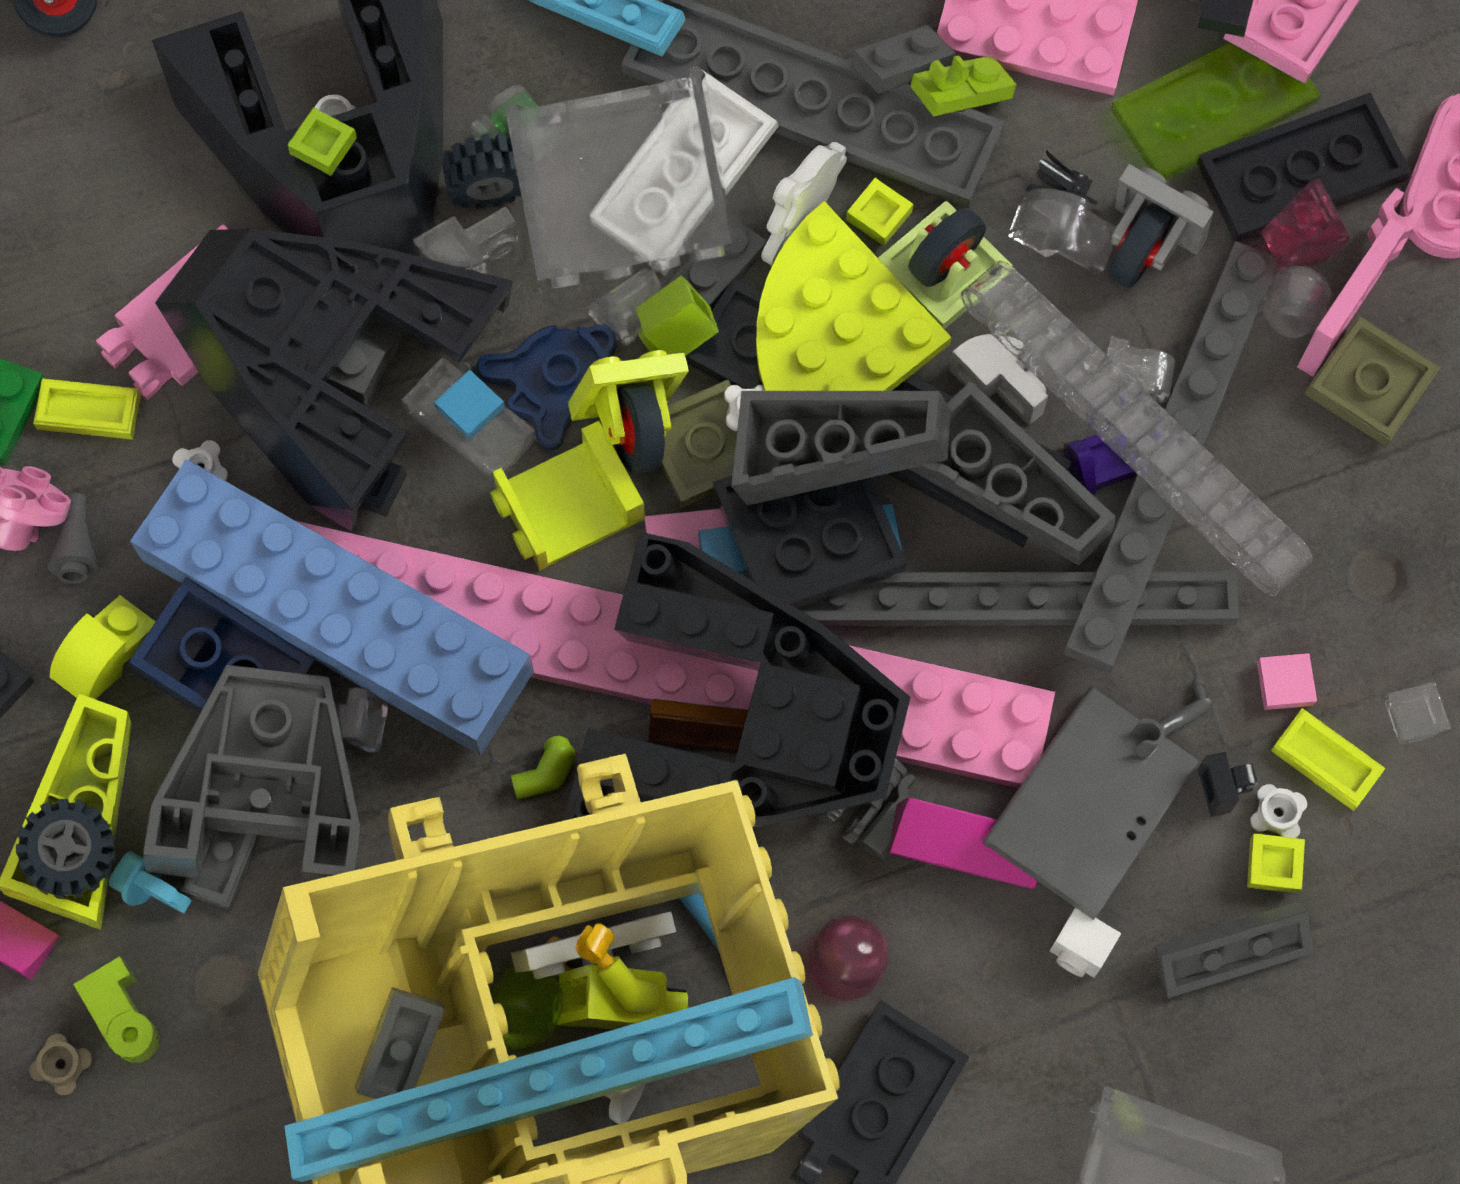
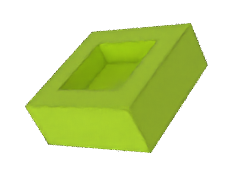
(322, 141)

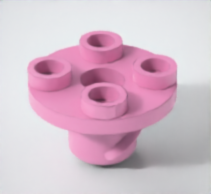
(26, 503)

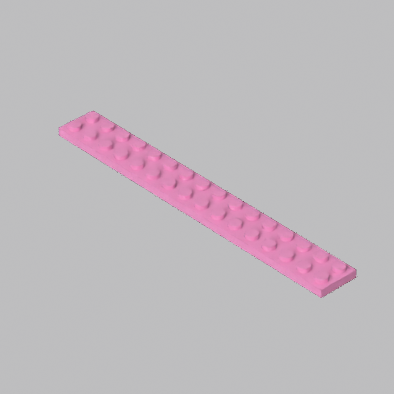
(952, 721)

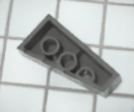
(833, 438)
(1016, 480)

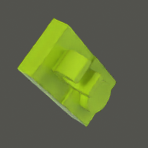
(962, 85)

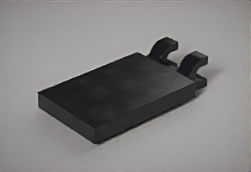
(885, 1101)

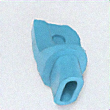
(139, 886)

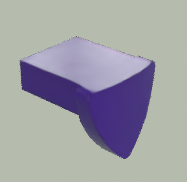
(1096, 464)

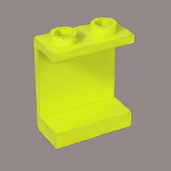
(569, 500)

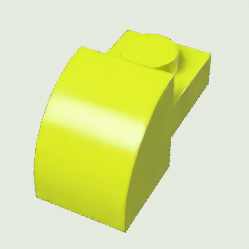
(98, 647)

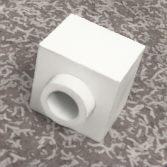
(1084, 944)

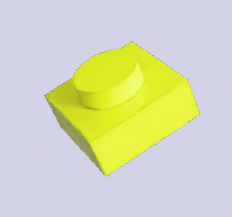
(879, 211)
(1275, 863)

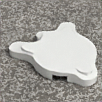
(801, 194)

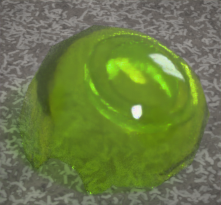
(529, 1007)

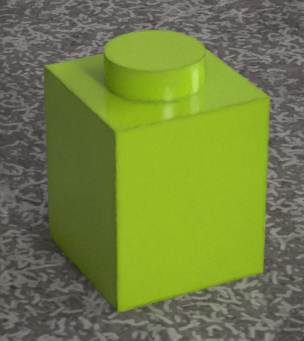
(676, 319)

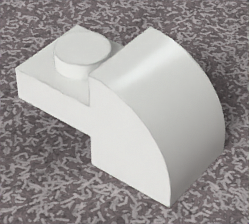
(997, 370)

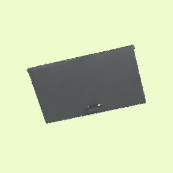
(1081, 803)

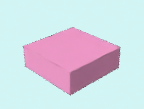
(1286, 681)

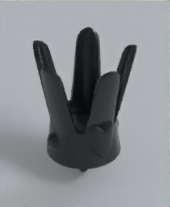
(1062, 178)

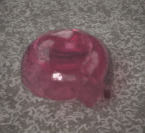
(848, 958)

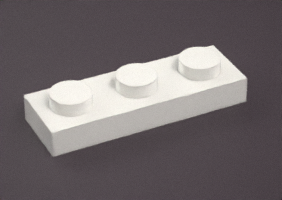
(549, 957)

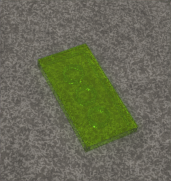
(1208, 106)

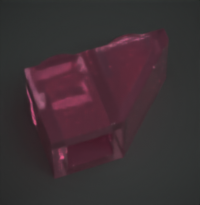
(1306, 229)

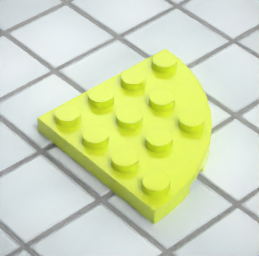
(839, 315)

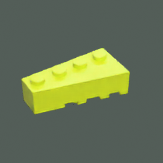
(85, 768)

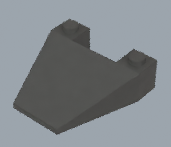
(262, 765)

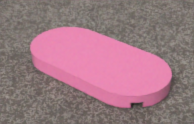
(1437, 185)

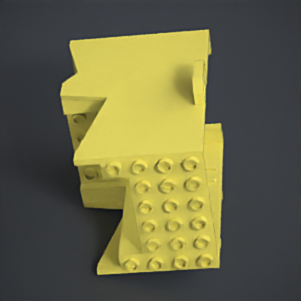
(426, 932)

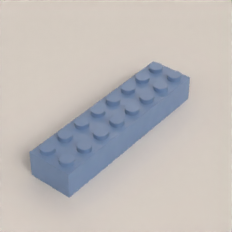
(335, 606)

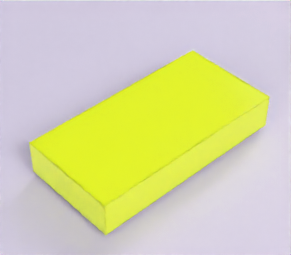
(87, 409)
(1328, 759)

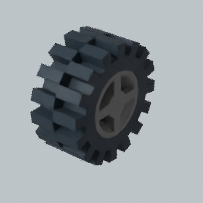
(481, 172)
(68, 830)

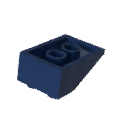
(197, 641)

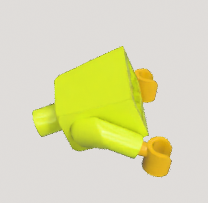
(610, 992)

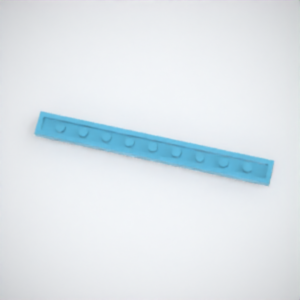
(549, 1080)

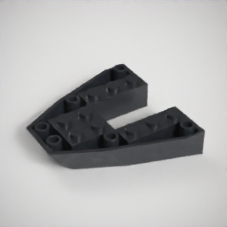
(391, 172)
(819, 712)

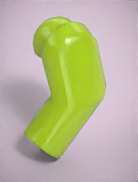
(550, 772)

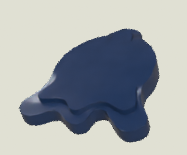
(547, 374)

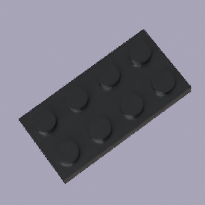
(1340, 145)

